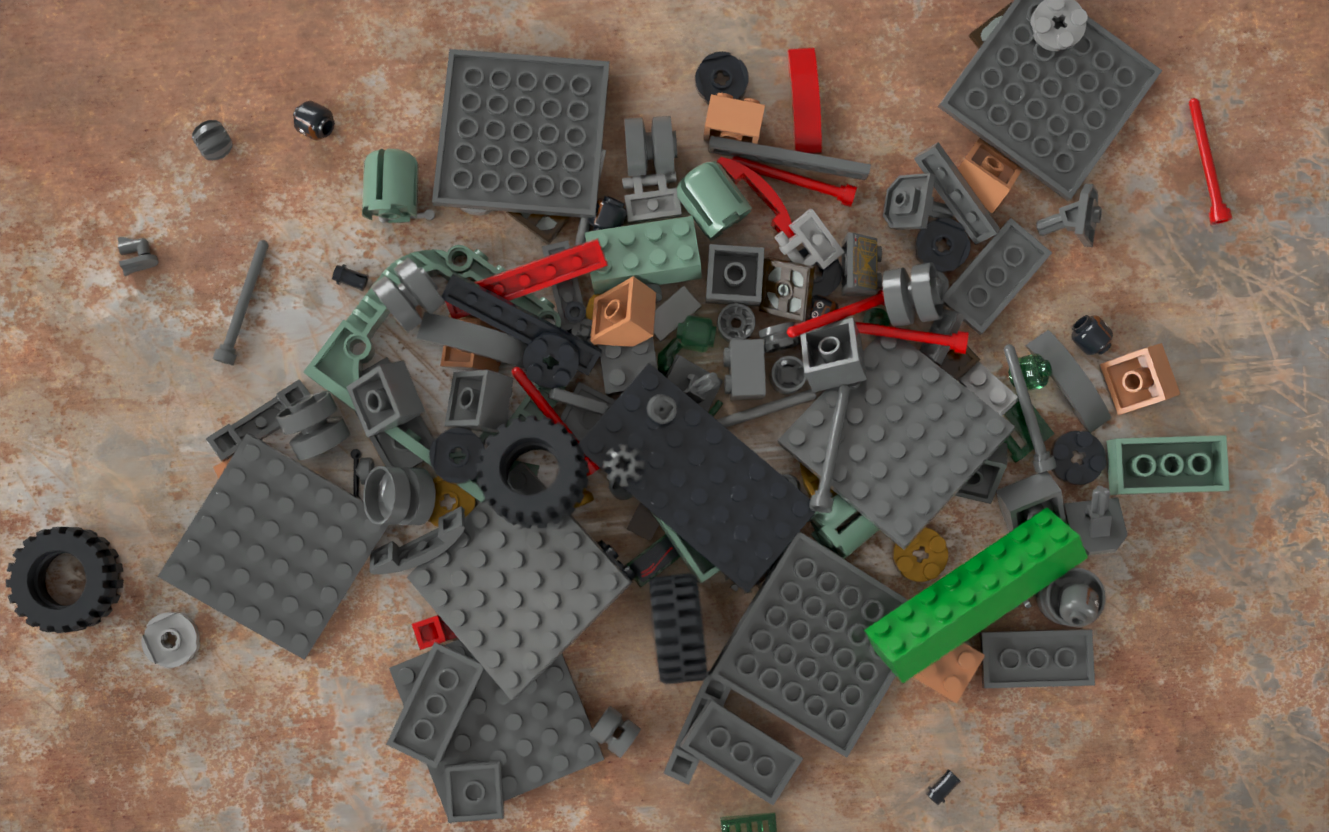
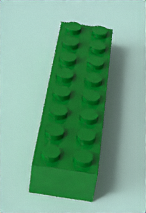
(976, 594)

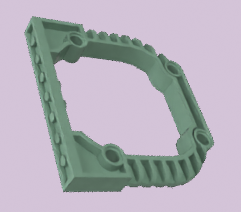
(338, 367)

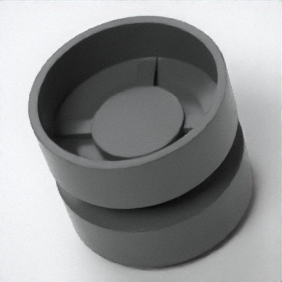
(656, 145)
(414, 290)
(907, 296)
(317, 432)
(399, 495)
(1050, 597)

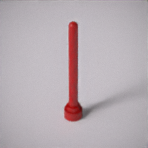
(844, 194)
(1218, 212)
(836, 315)
(956, 341)
(545, 407)

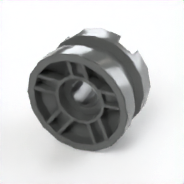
(740, 313)
(777, 339)

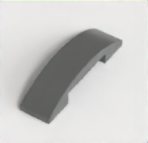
(564, 291)
(472, 339)
(1071, 381)
(258, 423)
(392, 558)
(682, 763)

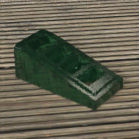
(741, 819)

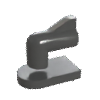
(143, 261)

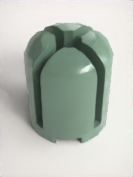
(390, 185)
(712, 199)
(847, 538)

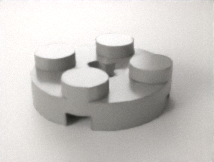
(1043, 27)
(186, 643)

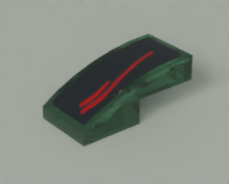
(653, 560)

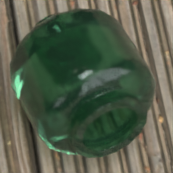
(696, 333)
(1035, 371)

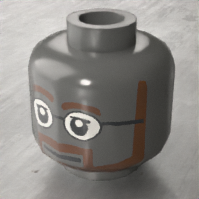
(1079, 605)

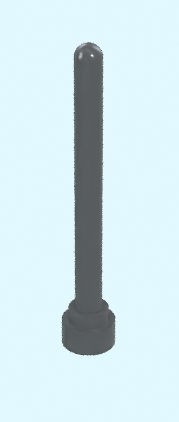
(226, 352)
(1043, 459)
(822, 500)

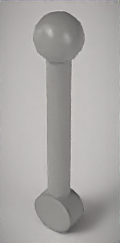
(428, 214)

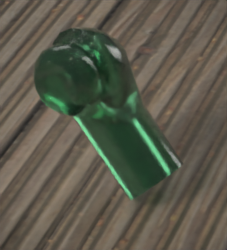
(667, 354)

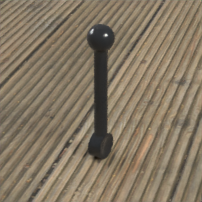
(356, 454)

